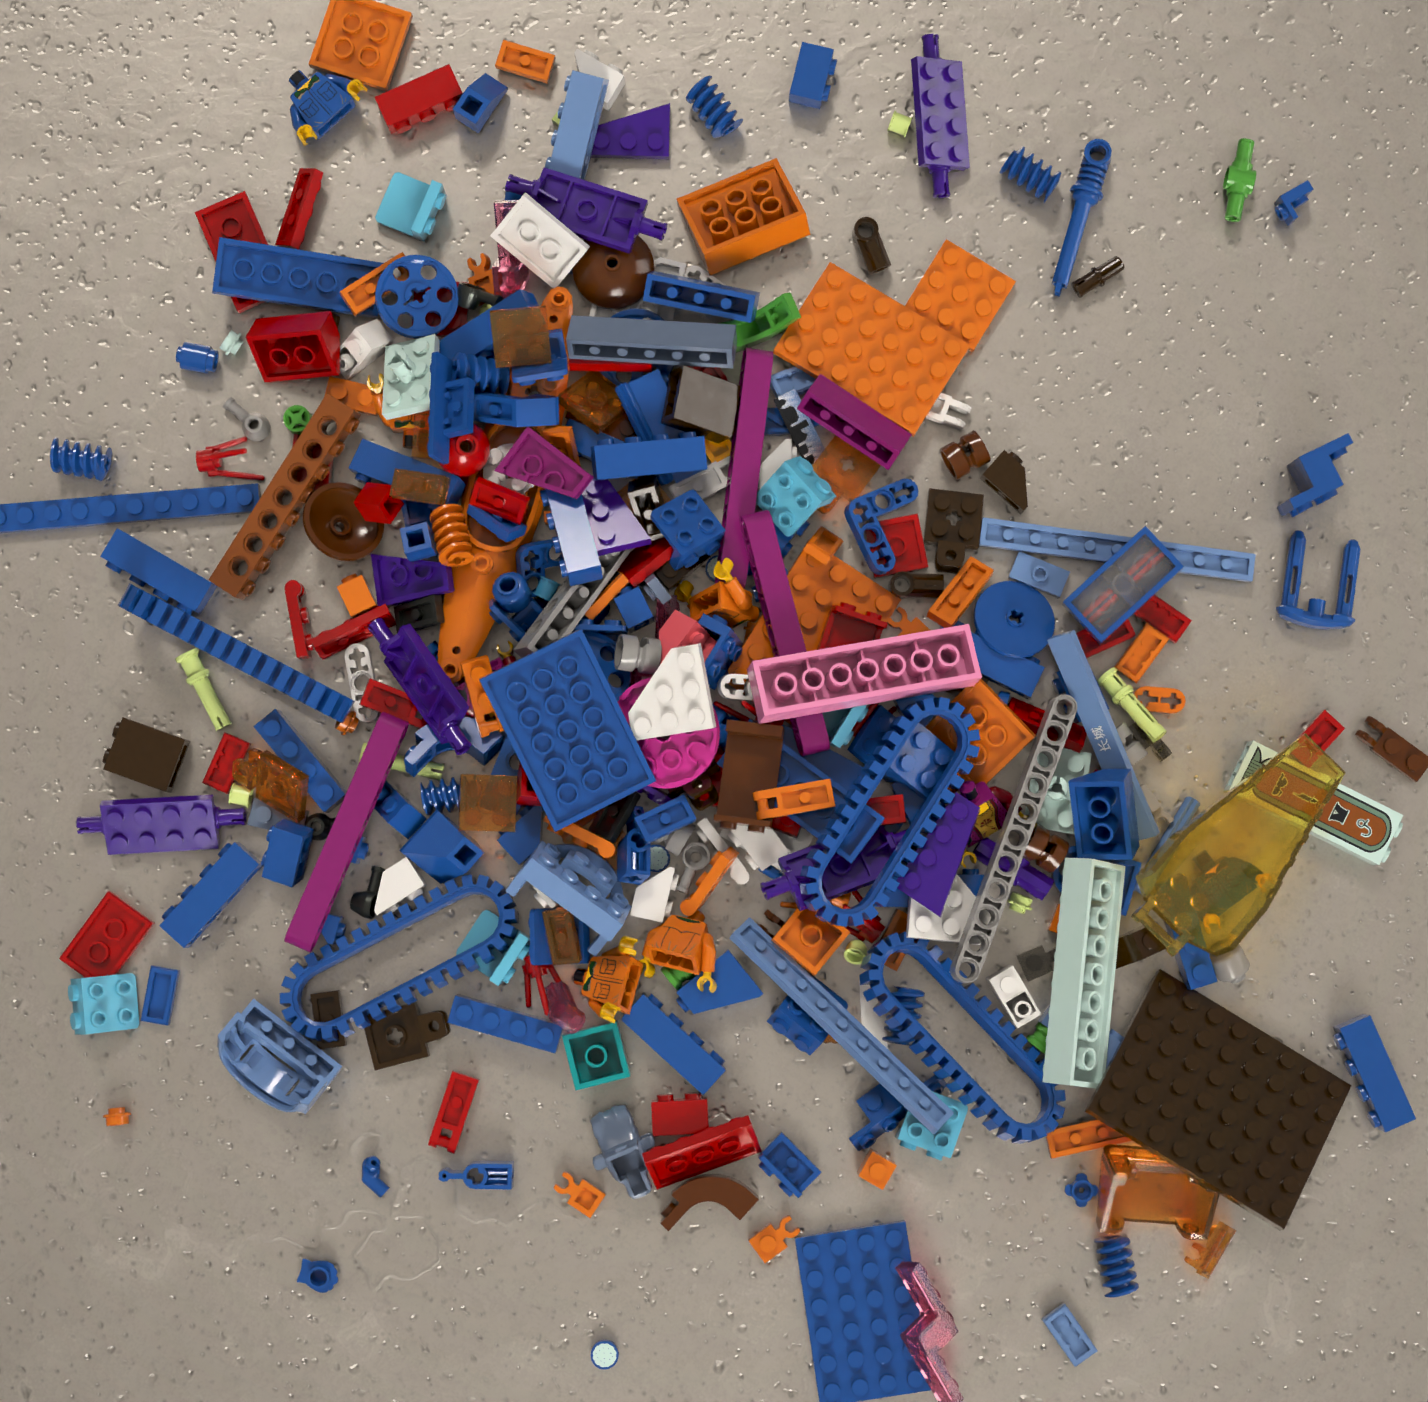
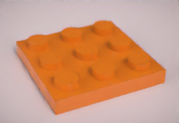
(361, 41)
(960, 293)
(1000, 731)

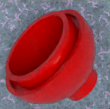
(470, 462)

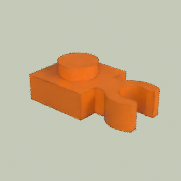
(483, 276)
(905, 625)
(583, 1197)
(770, 1241)

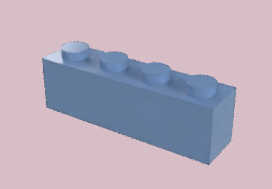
(577, 124)

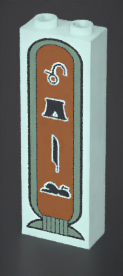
(1349, 818)

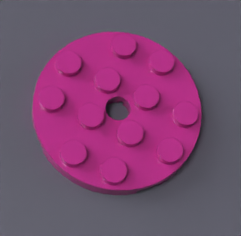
(679, 757)

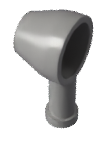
(253, 434)
(692, 867)

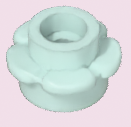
(231, 343)

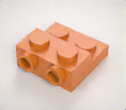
(809, 939)

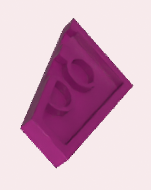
(543, 465)

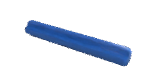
(638, 421)

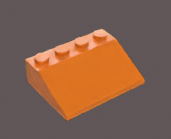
(744, 216)

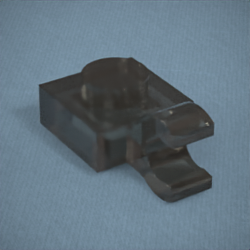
(1159, 747)
(1036, 962)

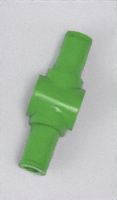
(1239, 180)

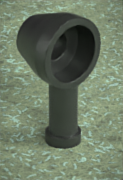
(471, 296)
(326, 825)
(364, 902)

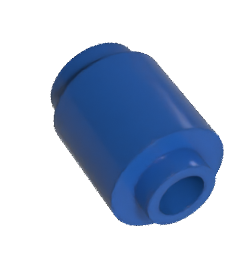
(197, 357)

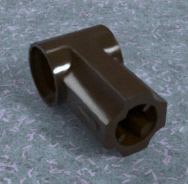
(872, 247)
(919, 585)

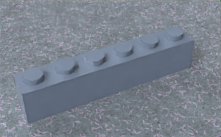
(652, 341)

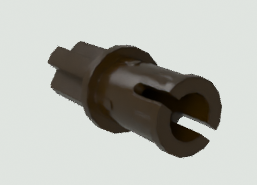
(1097, 276)

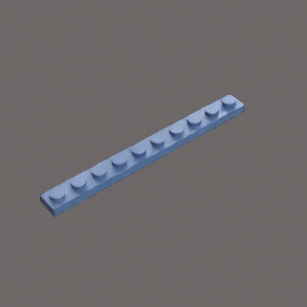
(1101, 547)
(842, 1026)

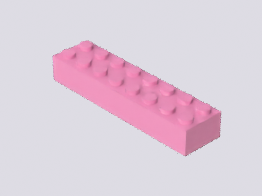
(863, 673)

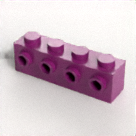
(854, 421)

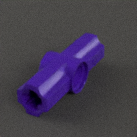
(1027, 876)

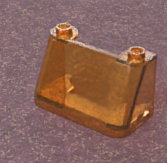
(1150, 1190)

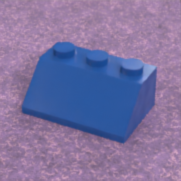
(1104, 815)

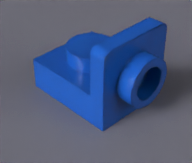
(1295, 198)

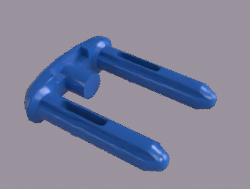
(1315, 615)

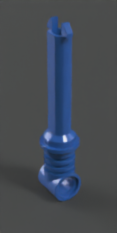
(1086, 194)

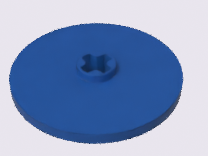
(1007, 636)

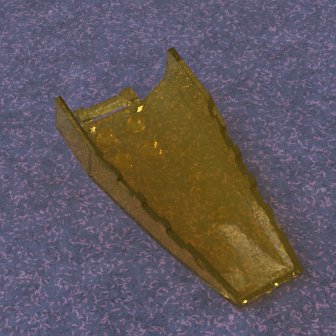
(1231, 858)

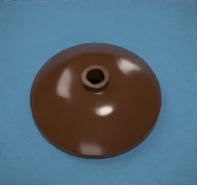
(614, 286)
(334, 506)

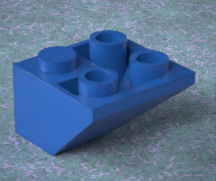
(442, 848)

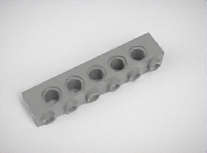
(568, 607)

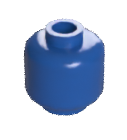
(512, 592)

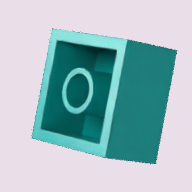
(596, 1055)

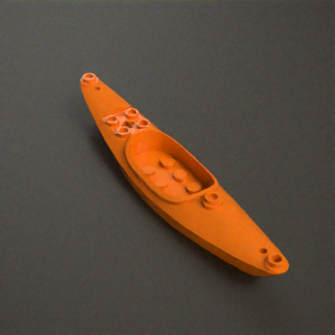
(467, 607)

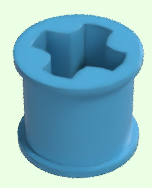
(546, 588)

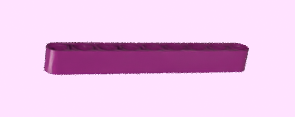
(745, 457)
(780, 615)
(346, 832)

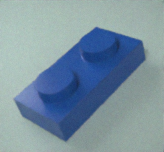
(499, 526)
(664, 819)

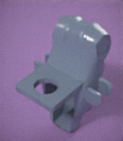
(622, 1149)

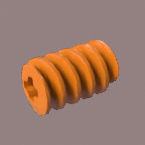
(451, 536)

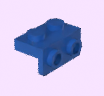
(788, 1165)

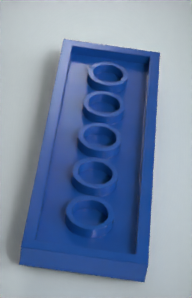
(287, 275)
(797, 770)

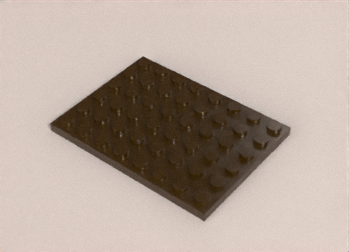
(1219, 1099)

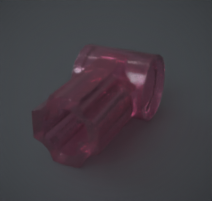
(563, 1008)

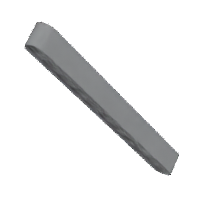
(1003, 848)

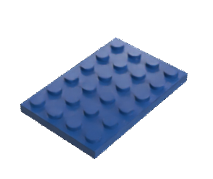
(567, 730)
(858, 1312)

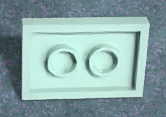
(408, 376)
(1056, 808)

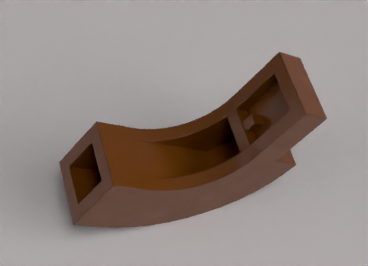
(712, 1188)

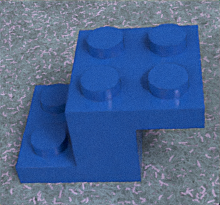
(1315, 476)
(918, 761)

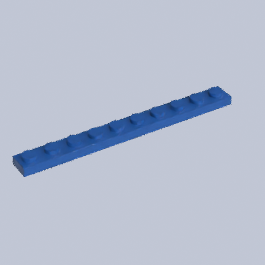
(128, 508)

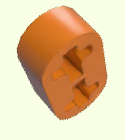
(1158, 693)

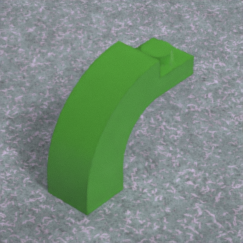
(768, 323)

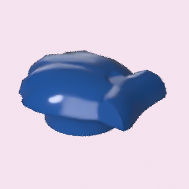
(318, 1275)

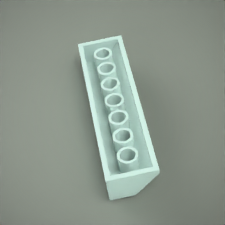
(1083, 972)

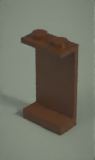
(749, 766)

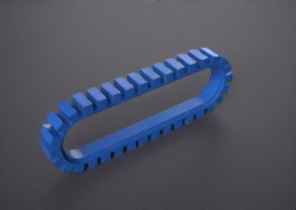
(236, 653)
(914, 714)
(976, 1008)
(328, 1030)

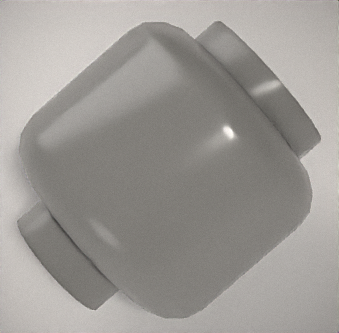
(1231, 965)

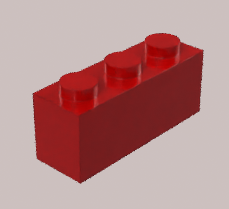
(419, 99)

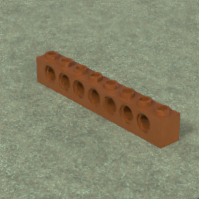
(285, 480)

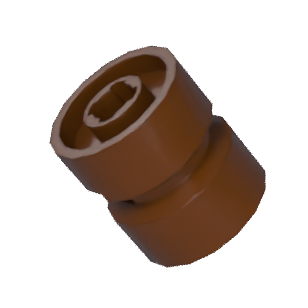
(955, 455)
(1046, 849)

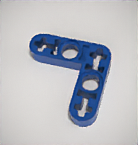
(871, 513)
(540, 562)

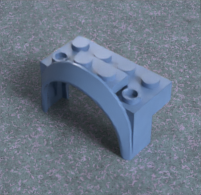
(563, 887)
(263, 1073)

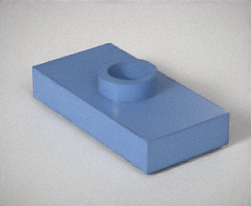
(791, 379)
(1039, 574)
(1069, 1334)

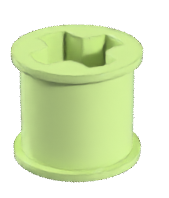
(900, 123)
(240, 795)

